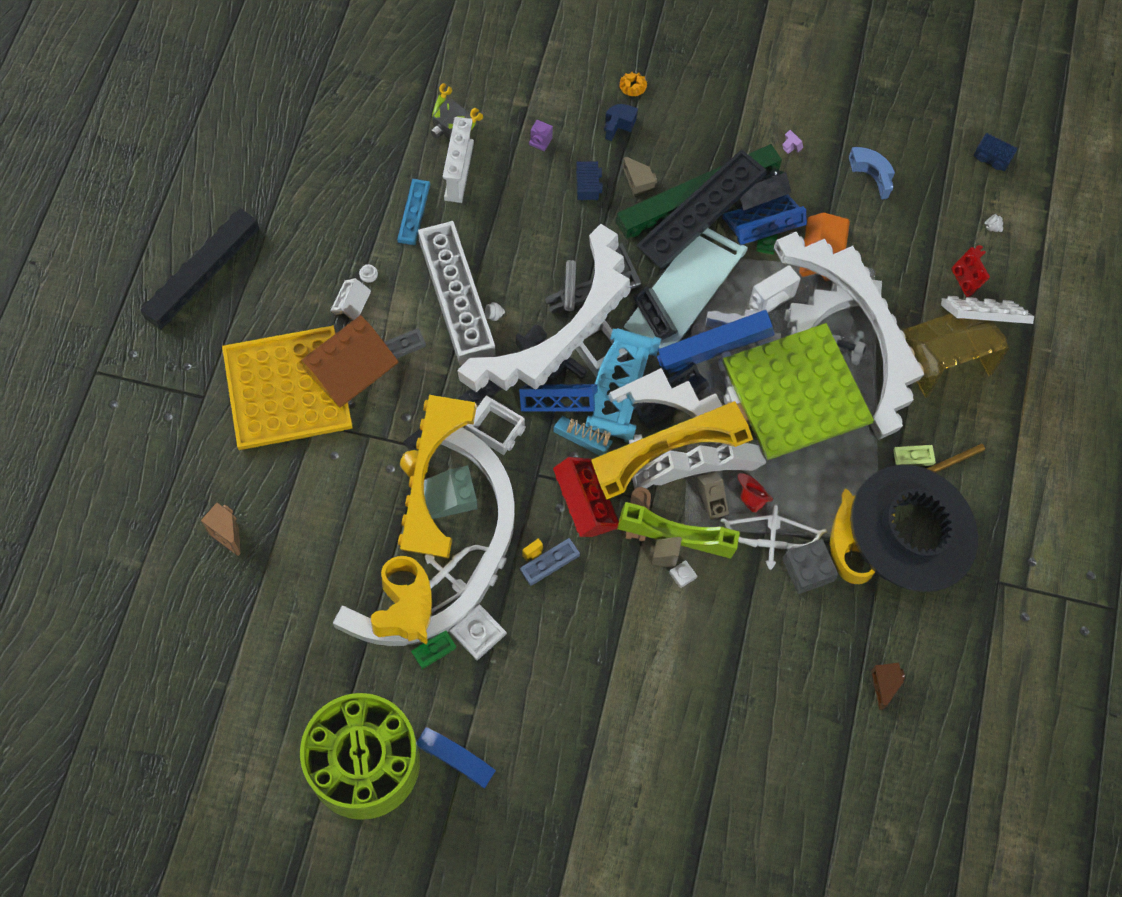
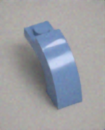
(875, 165)

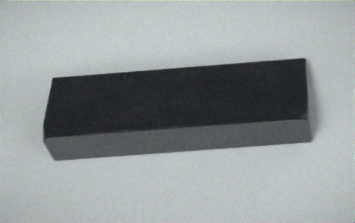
(655, 313)

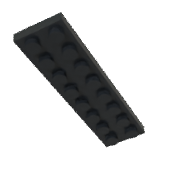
(701, 209)

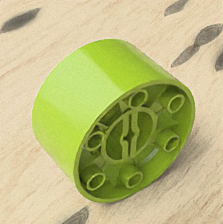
(357, 734)

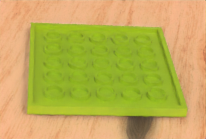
(797, 391)

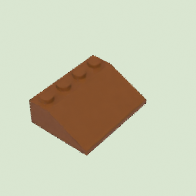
(349, 361)

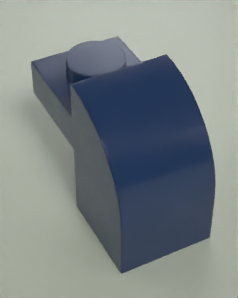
(621, 117)

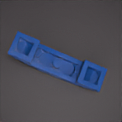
(456, 757)

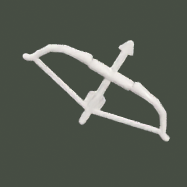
(773, 524)
(458, 585)

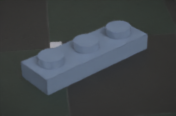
(549, 562)

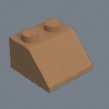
(223, 527)

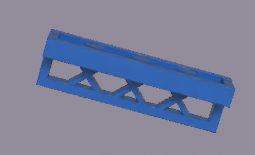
(560, 391)

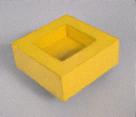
(533, 550)

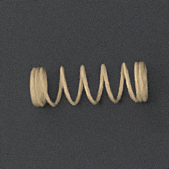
(607, 435)

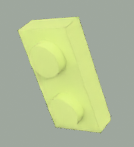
(914, 455)

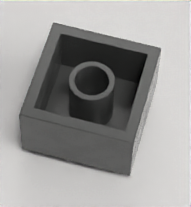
(810, 566)

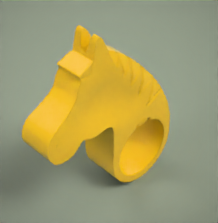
(843, 541)
(412, 606)

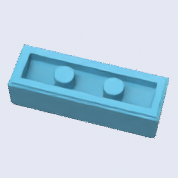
(561, 429)

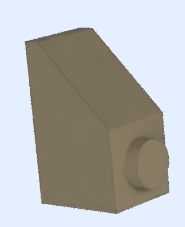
(639, 176)
(666, 552)

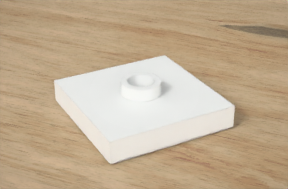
(478, 632)

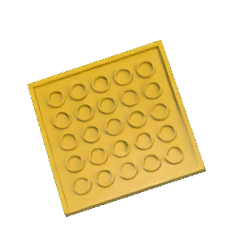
(273, 393)

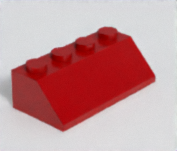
(585, 497)

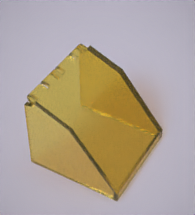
(947, 338)

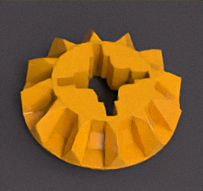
(636, 89)

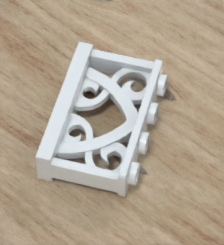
(458, 159)

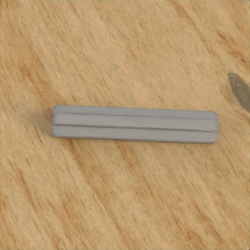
(570, 285)

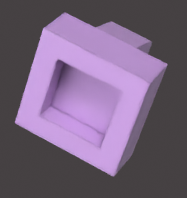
(792, 142)

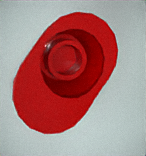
(753, 493)

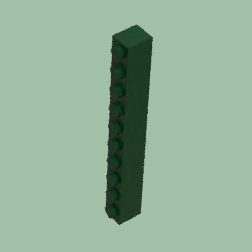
(657, 208)

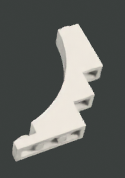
(656, 389)
(702, 459)

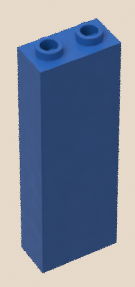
(716, 341)

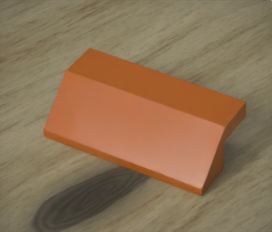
(827, 227)

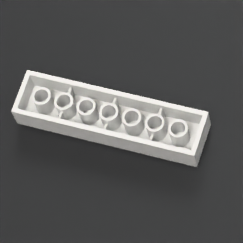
(456, 292)

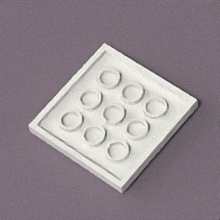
(986, 310)

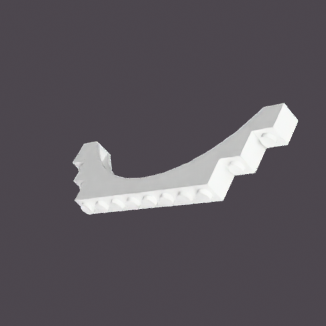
(849, 273)
(538, 362)

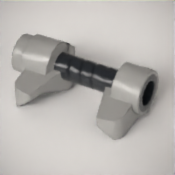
(858, 349)

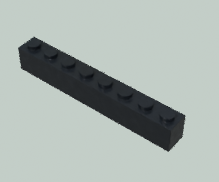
(199, 269)

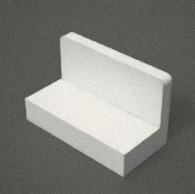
(351, 299)

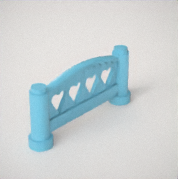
(639, 348)

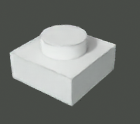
(683, 574)

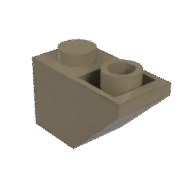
(713, 494)

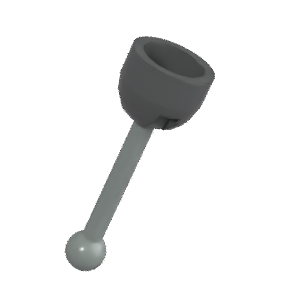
(846, 355)

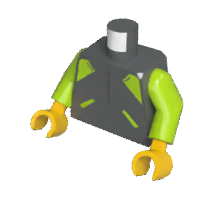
(446, 111)

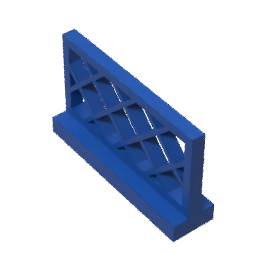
(768, 225)

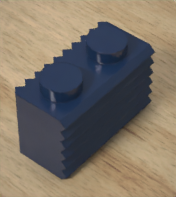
(995, 152)
(588, 180)

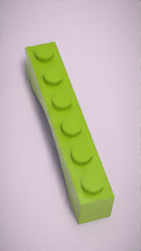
(712, 540)

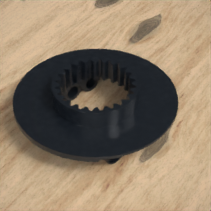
(887, 553)

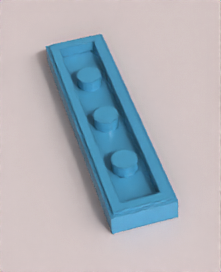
(413, 212)

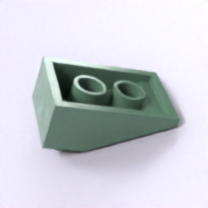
(450, 493)

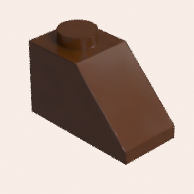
(887, 681)

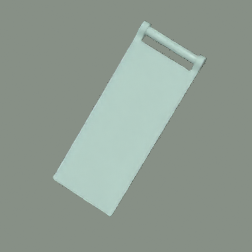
(690, 284)

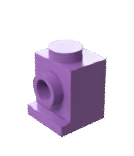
(541, 135)

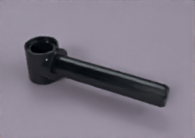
(538, 335)

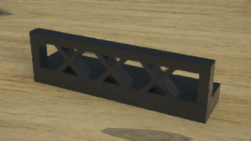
(657, 412)

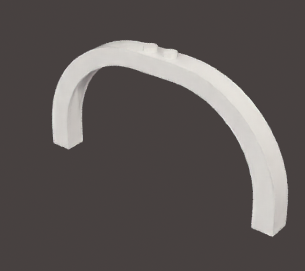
(485, 576)

